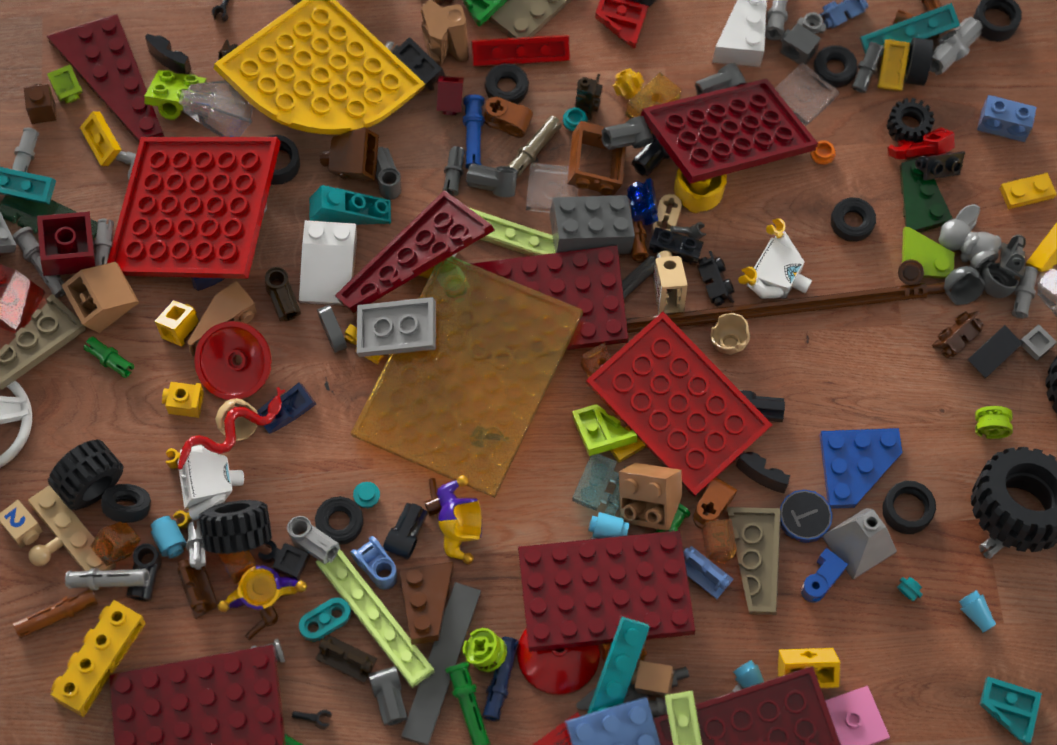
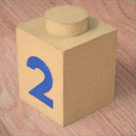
(20, 524)

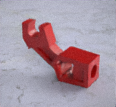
(934, 143)

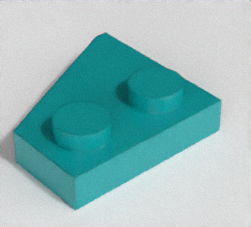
(1012, 707)

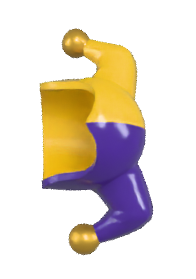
(458, 519)
(261, 589)

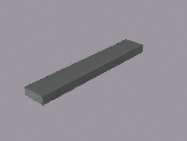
(443, 655)

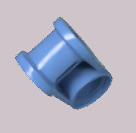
(374, 559)

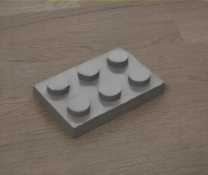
(396, 327)

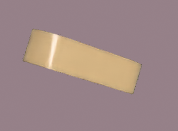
(671, 218)

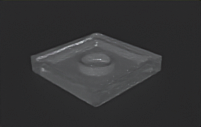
(806, 93)
(545, 183)

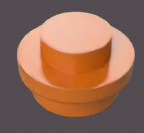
(824, 153)

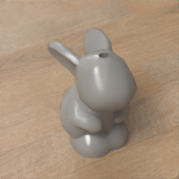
(975, 246)

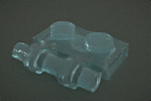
(594, 483)

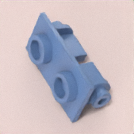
(835, 14)
(705, 573)

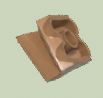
(444, 31)

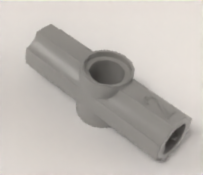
(955, 45)

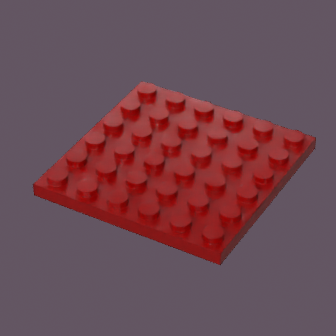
(194, 206)

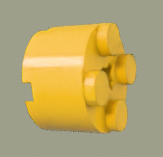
(699, 195)

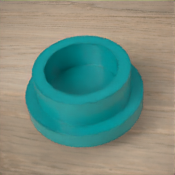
(573, 117)
(366, 494)
(910, 588)

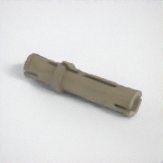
(529, 152)

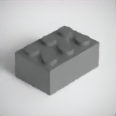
(591, 223)

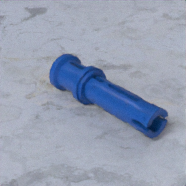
(473, 121)

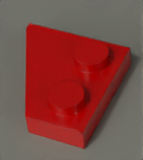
(622, 18)

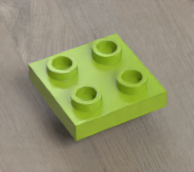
(166, 91)

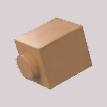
(653, 679)

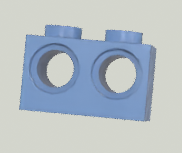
(1006, 118)

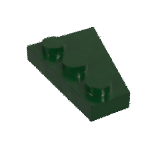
(922, 200)

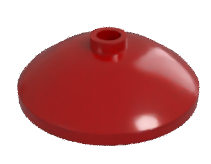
(217, 360)
(555, 671)

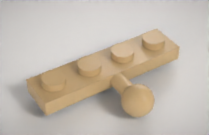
(67, 530)

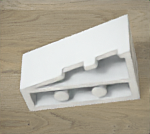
(743, 35)

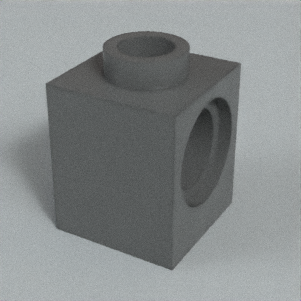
(799, 44)

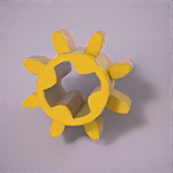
(628, 83)

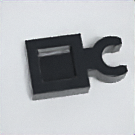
(287, 560)

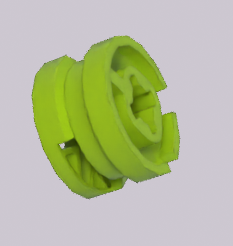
(994, 423)
(484, 649)

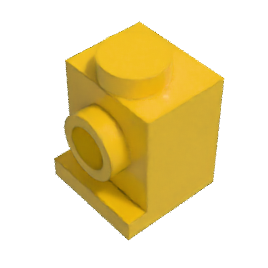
(176, 322)
(189, 405)

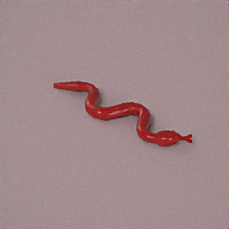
(273, 409)

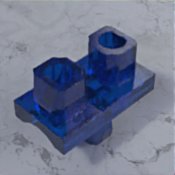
(643, 201)

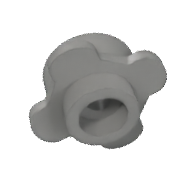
(814, 19)

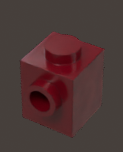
(450, 95)

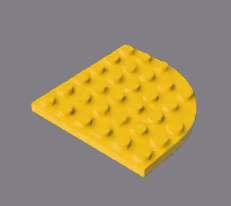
(319, 71)

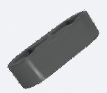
(331, 328)

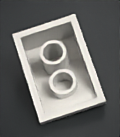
(326, 261)

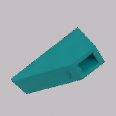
(345, 206)

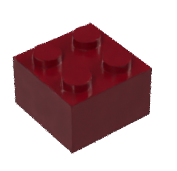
(65, 243)

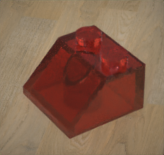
(17, 299)

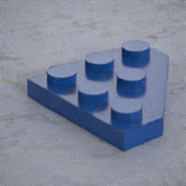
(856, 462)

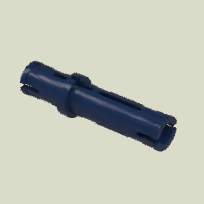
(497, 690)

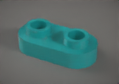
(324, 620)

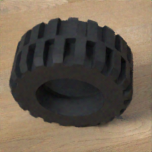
(1002, 514)

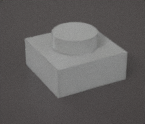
(1038, 342)

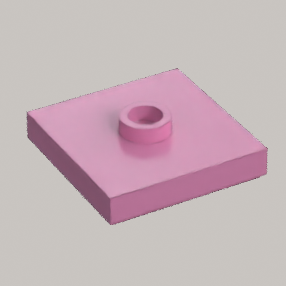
(857, 718)

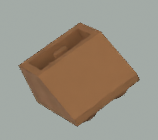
(100, 295)
(649, 495)

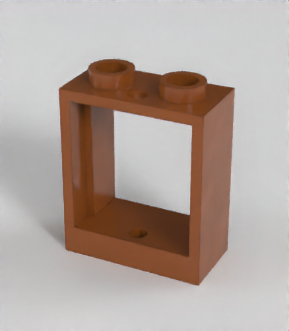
(591, 135)

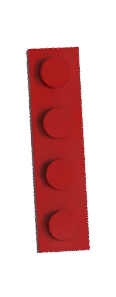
(520, 50)

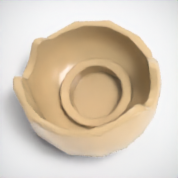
(730, 333)
(243, 427)

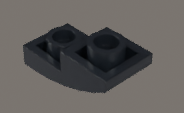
(162, 51)
(994, 351)
(754, 467)

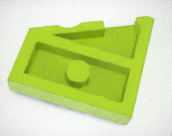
(934, 257)
(601, 431)

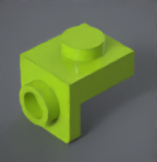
(65, 84)

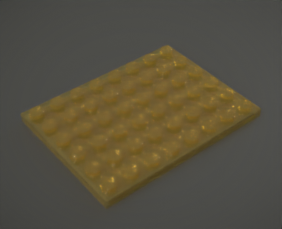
(480, 387)

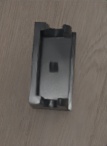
(419, 62)

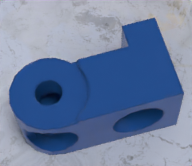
(819, 584)

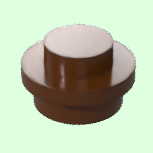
(911, 272)

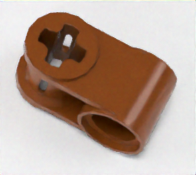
(508, 117)
(714, 500)

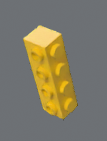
(98, 658)

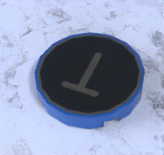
(805, 516)

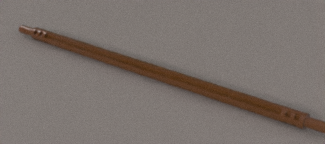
(796, 305)

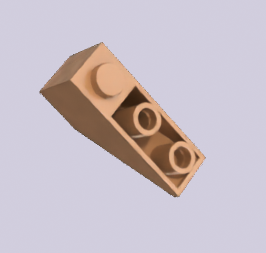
(227, 305)

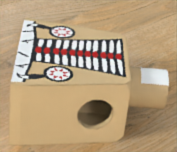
(669, 275)

